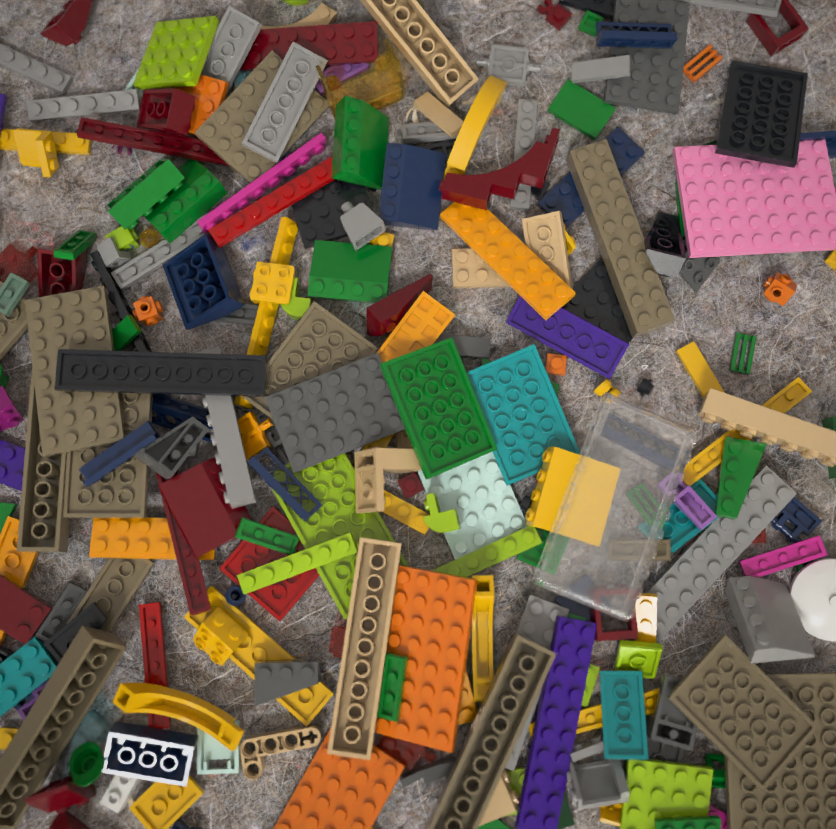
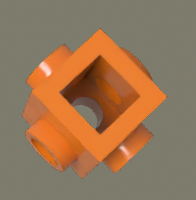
(779, 288)
(148, 310)

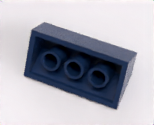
(149, 753)

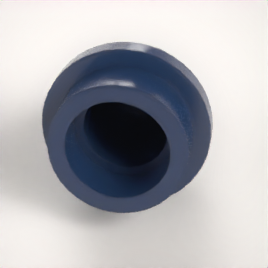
(234, 595)

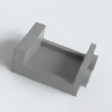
(597, 784)

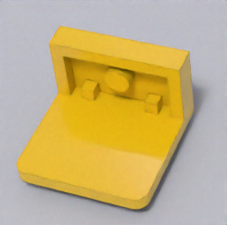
(37, 149)
(272, 283)
(219, 636)

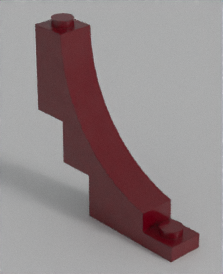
(527, 170)

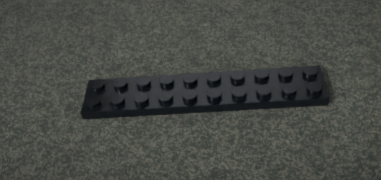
(160, 373)

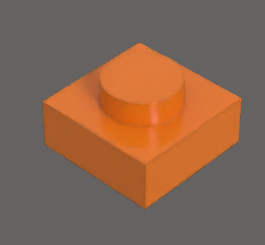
(555, 364)

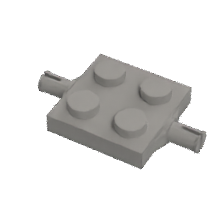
(509, 64)

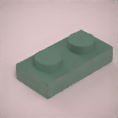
(11, 293)

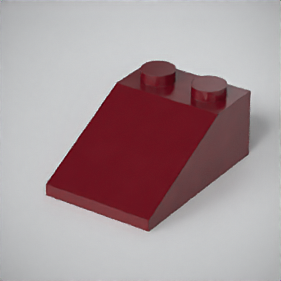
(166, 111)
(59, 274)
(20, 610)
(60, 795)

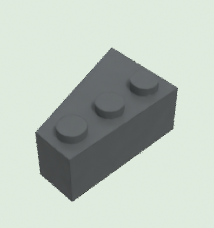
(172, 449)
(283, 677)

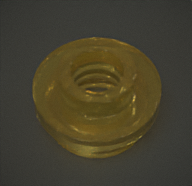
(145, 235)

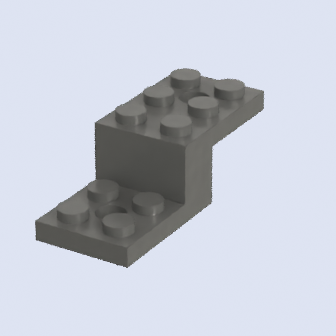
(669, 728)

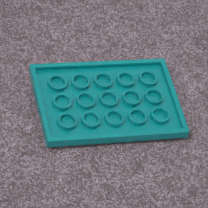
(521, 412)

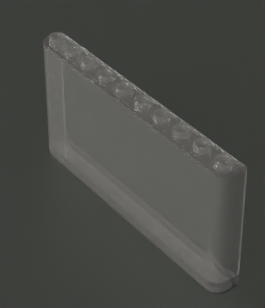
(615, 507)

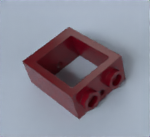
(766, 35)
(613, 634)

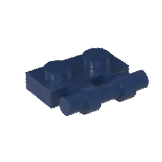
(800, 517)

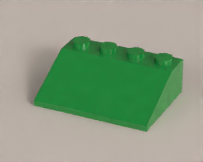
(359, 143)
(144, 193)
(188, 203)
(348, 274)

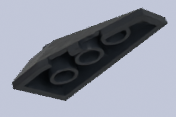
(665, 245)

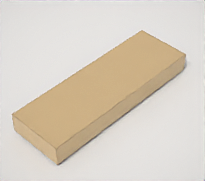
(439, 114)

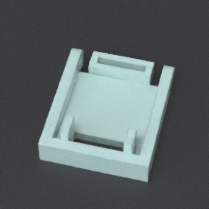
(211, 749)

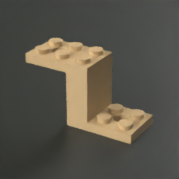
(371, 465)

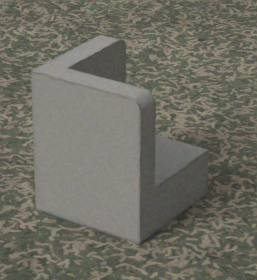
(111, 255)

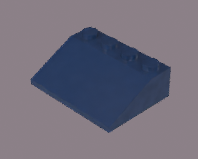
(411, 187)
(202, 283)

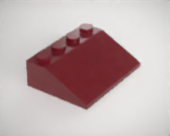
(200, 507)

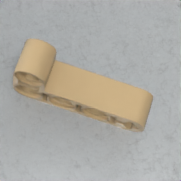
(283, 745)

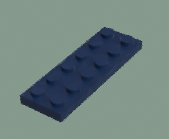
(565, 196)

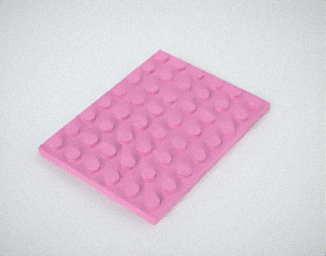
(753, 205)

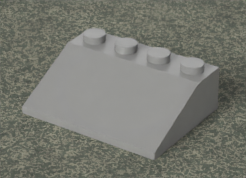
(767, 620)

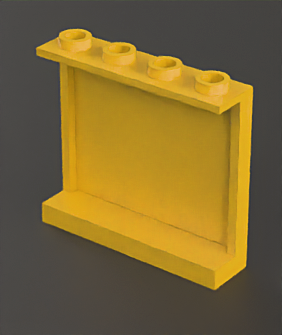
(551, 487)

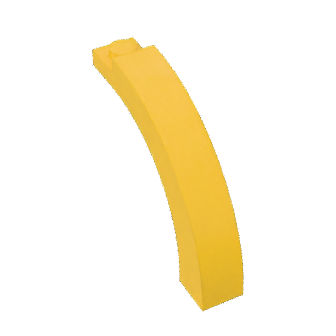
(474, 124)
(482, 637)
(162, 700)

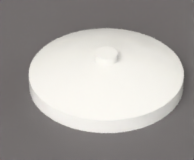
(815, 597)

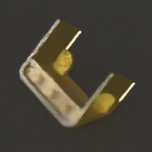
(376, 87)

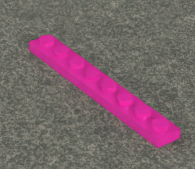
(268, 180)

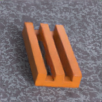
(712, 54)

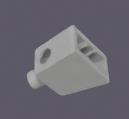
(360, 224)

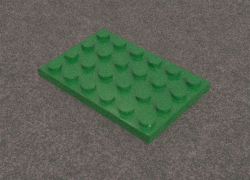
(438, 407)

